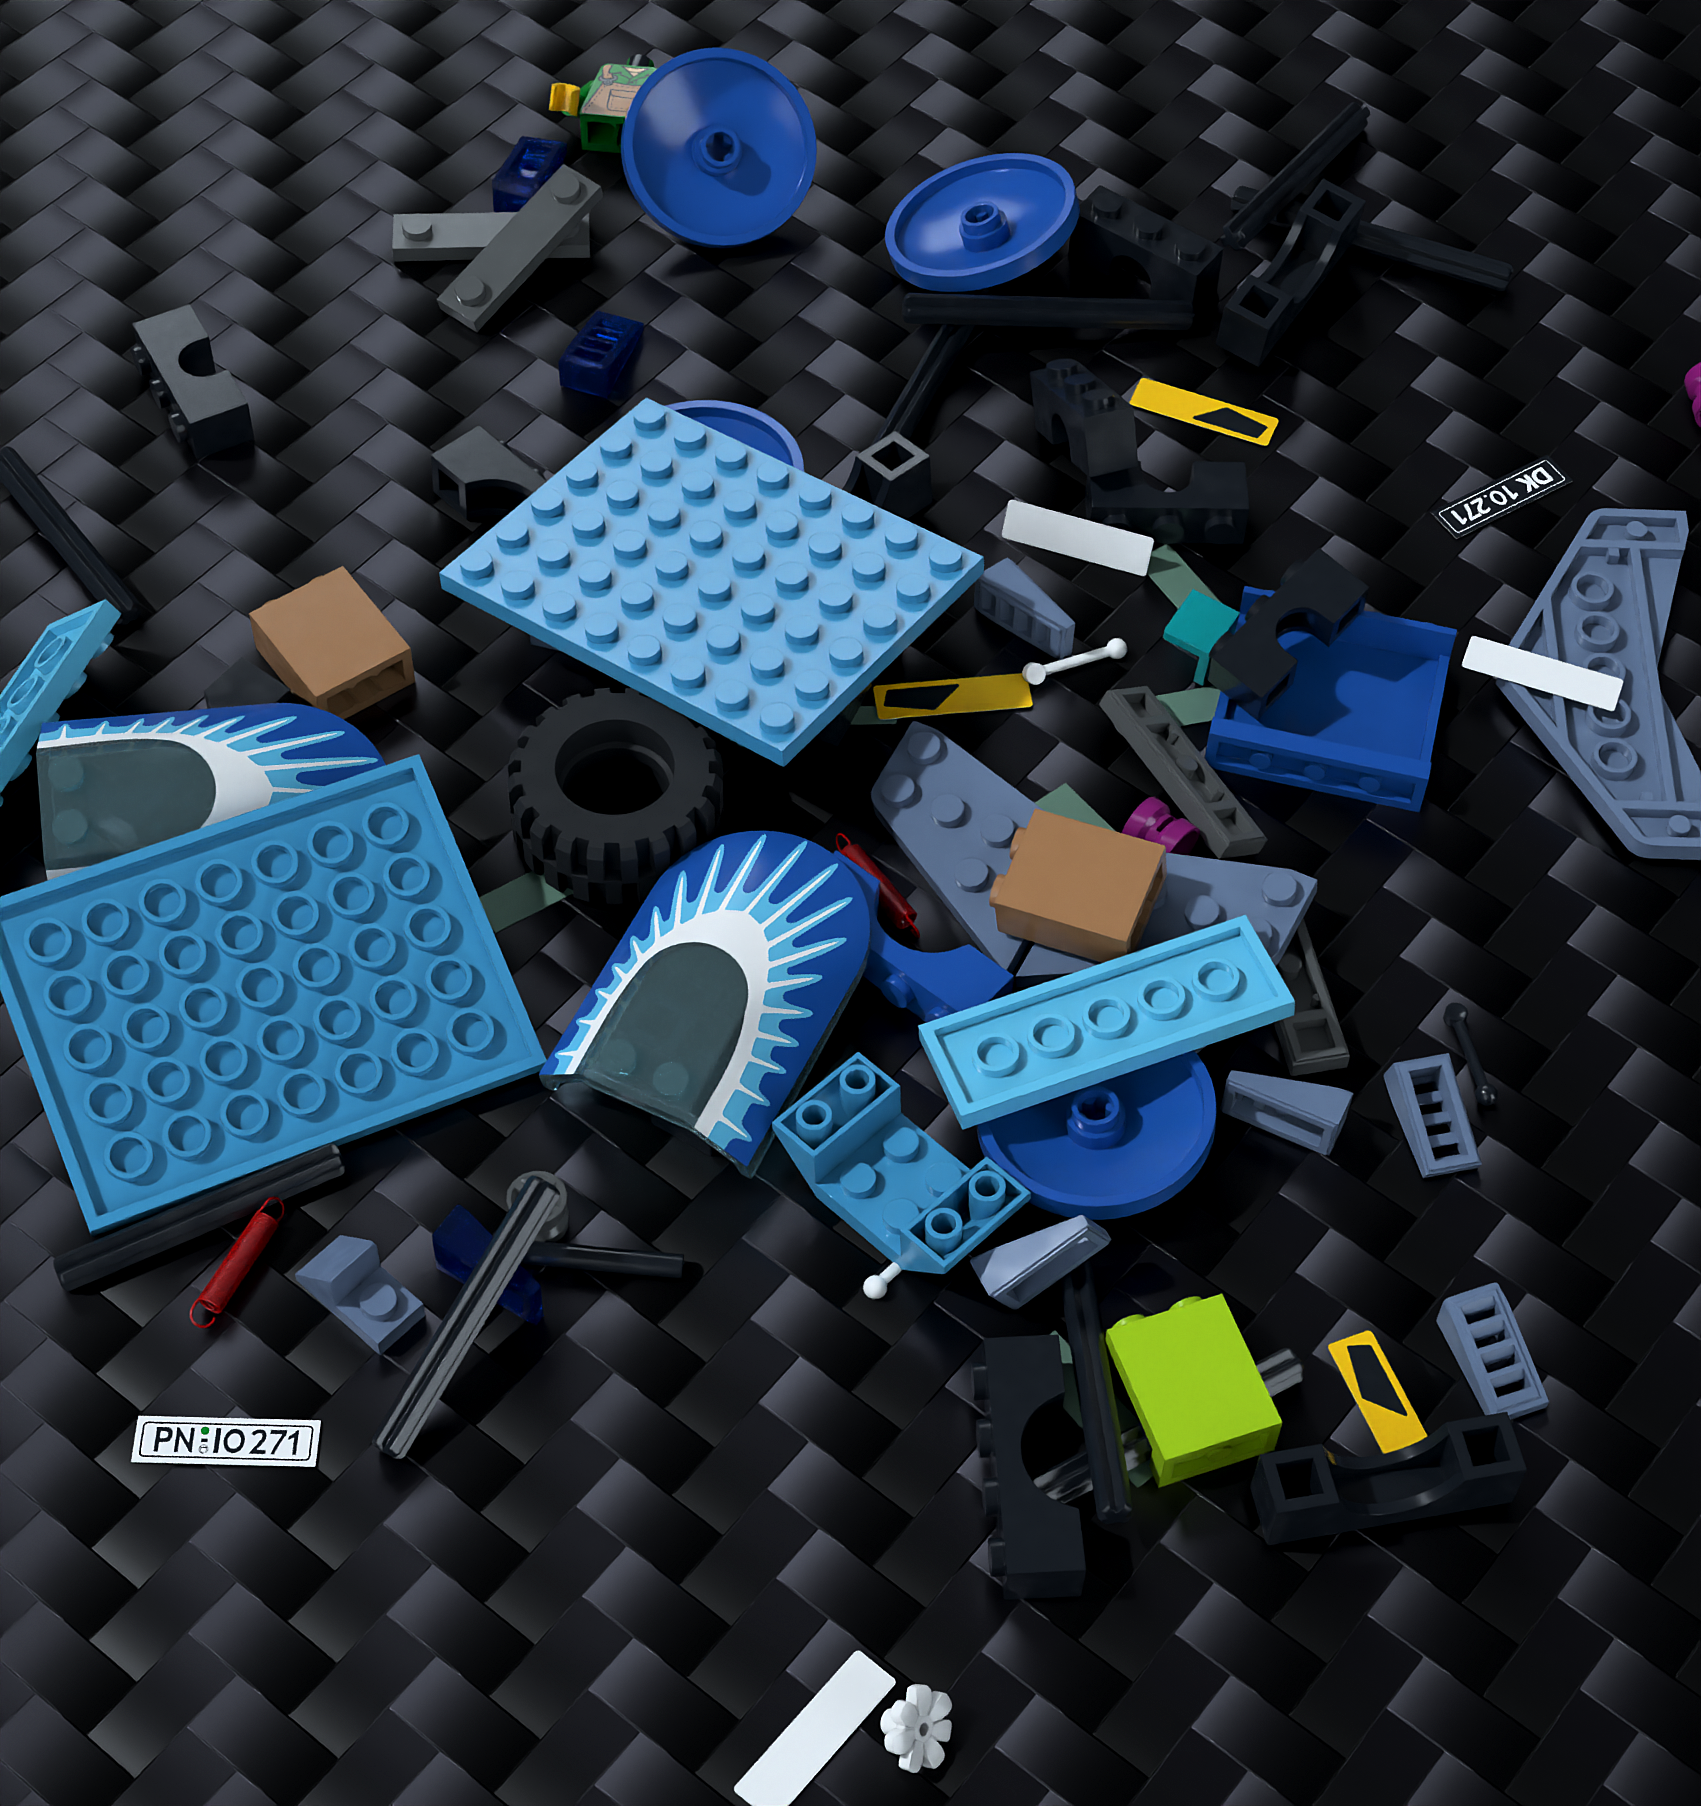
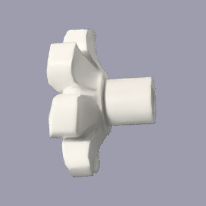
(916, 1726)

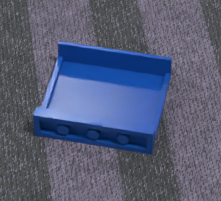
(1352, 719)

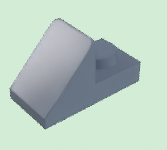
(361, 1291)

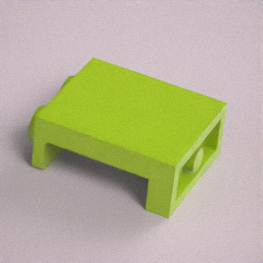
(1193, 1388)

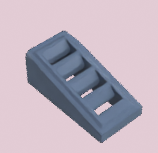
(1024, 609)
(1440, 1073)
(1288, 1108)
(1034, 1262)
(1500, 1322)

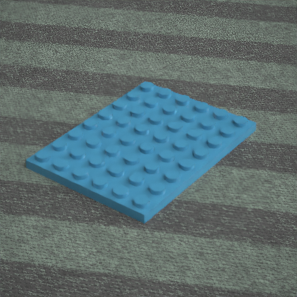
(714, 578)
(258, 992)

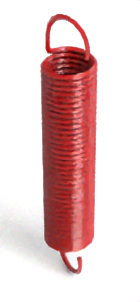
(890, 899)
(238, 1262)

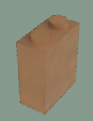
(332, 645)
(1078, 887)

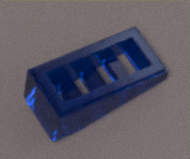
(522, 175)
(594, 376)
(458, 1248)

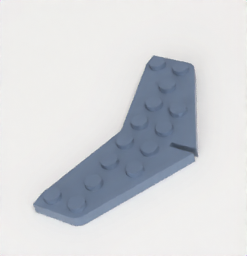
(1610, 616)
(959, 830)

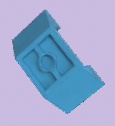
(890, 1174)

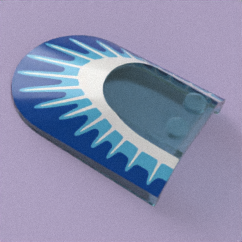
(164, 774)
(723, 990)

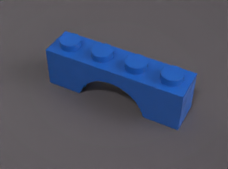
(923, 981)

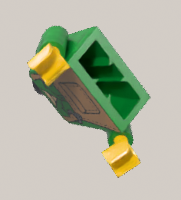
(603, 102)

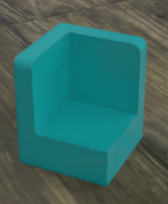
(1198, 627)

